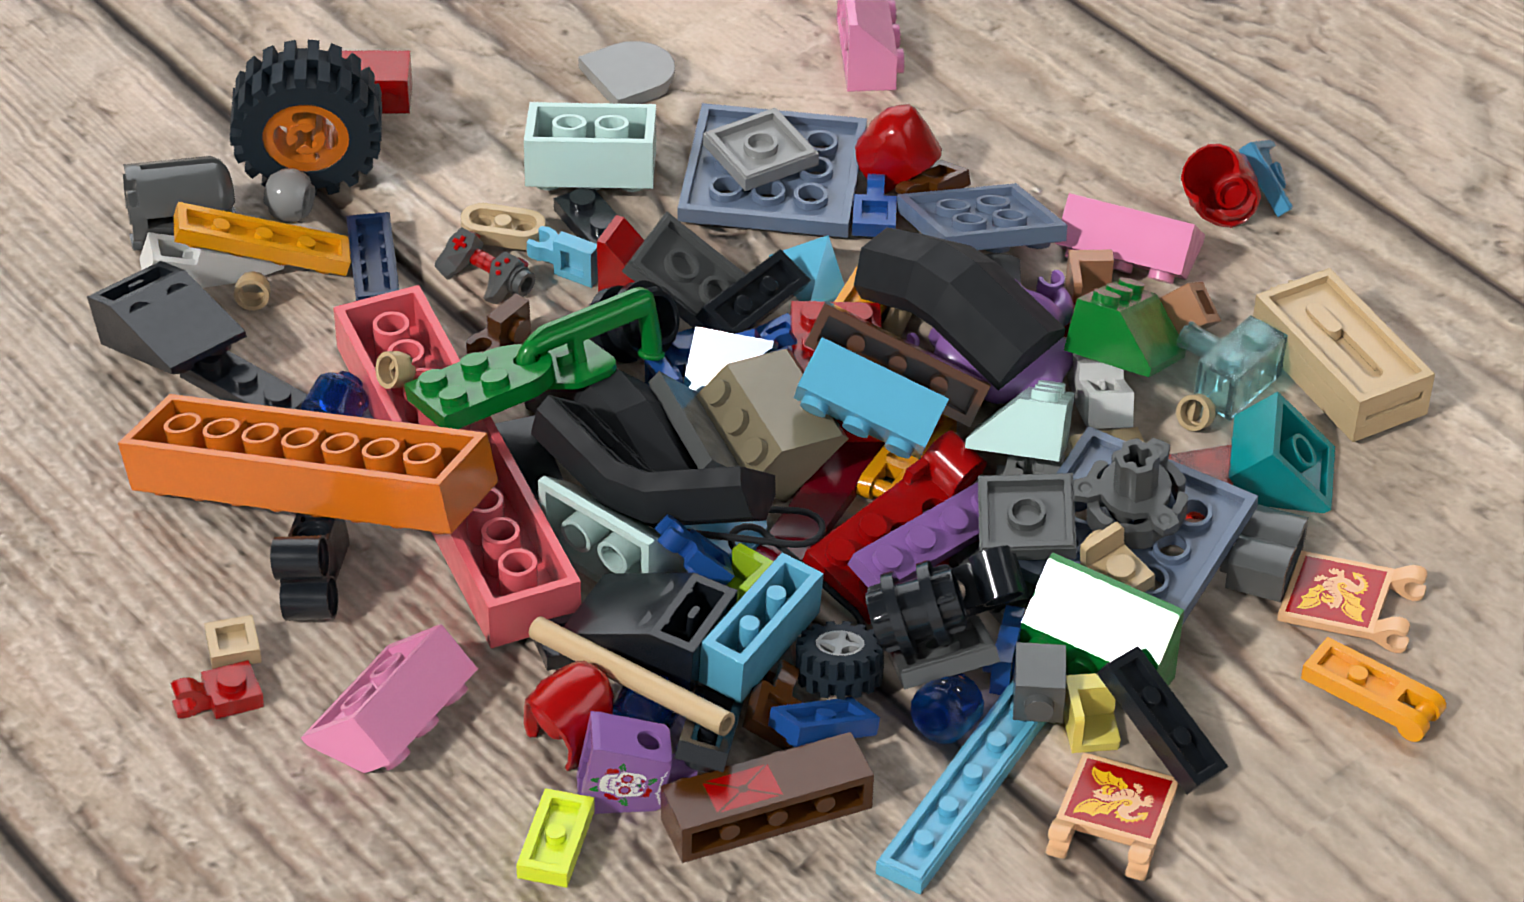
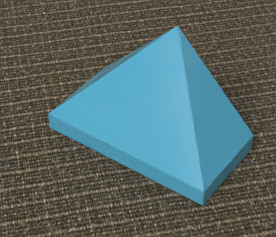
(820, 265)

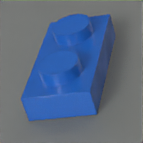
(823, 719)

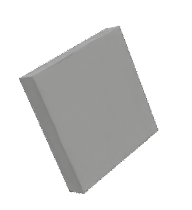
(760, 149)

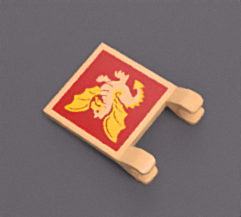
(1350, 597)
(1116, 805)

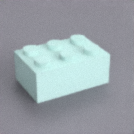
(590, 146)

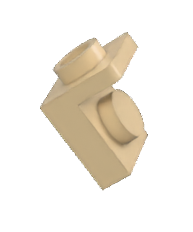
(1108, 555)

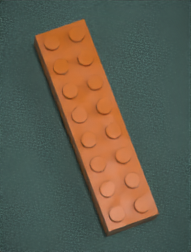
(310, 463)

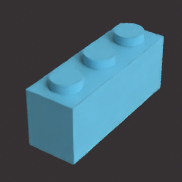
(869, 399)
(760, 627)

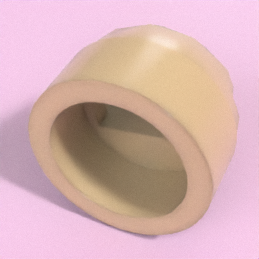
(254, 293)
(392, 362)
(1189, 410)

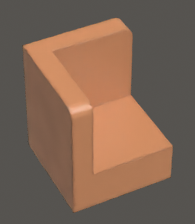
(1088, 271)
(1189, 304)

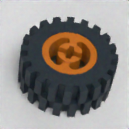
(301, 92)

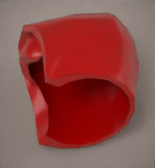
(897, 146)
(1221, 185)
(564, 704)

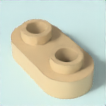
(502, 224)

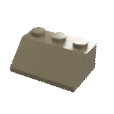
(765, 425)

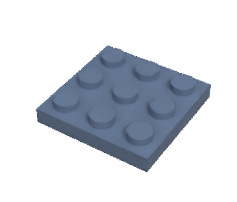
(984, 217)

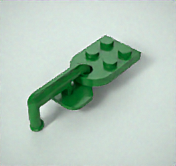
(550, 358)

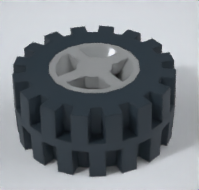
(839, 660)

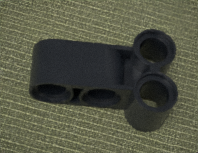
(309, 566)
(992, 581)

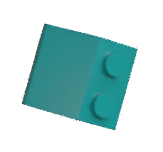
(1282, 457)

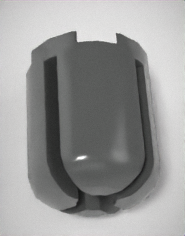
(157, 187)

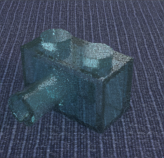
(1235, 366)

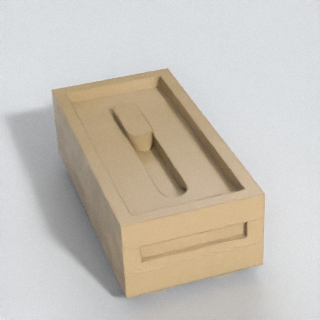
(1346, 355)

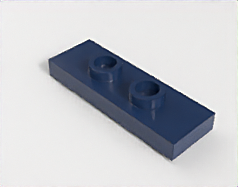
(372, 254)

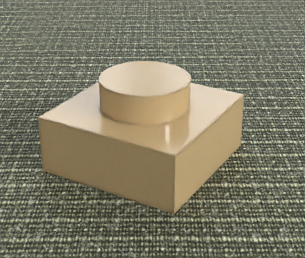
(232, 641)

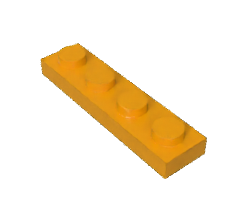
(261, 239)

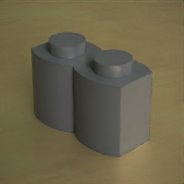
(1266, 553)

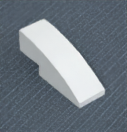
(204, 265)
(1101, 394)

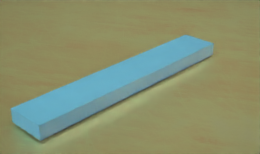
(957, 796)

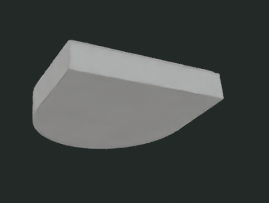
(629, 71)

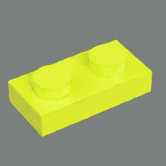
(555, 837)

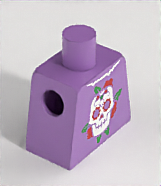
(627, 764)

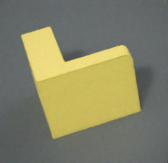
(1090, 715)

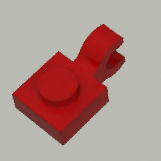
(223, 689)

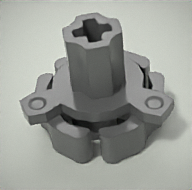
(1135, 489)

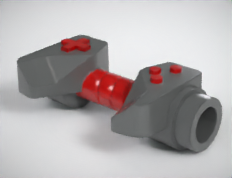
(505, 271)

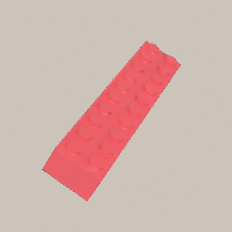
(505, 547)

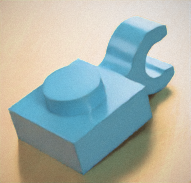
(571, 255)

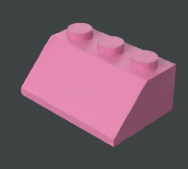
(869, 44)
(1136, 237)
(393, 701)

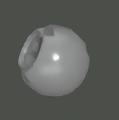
(289, 195)

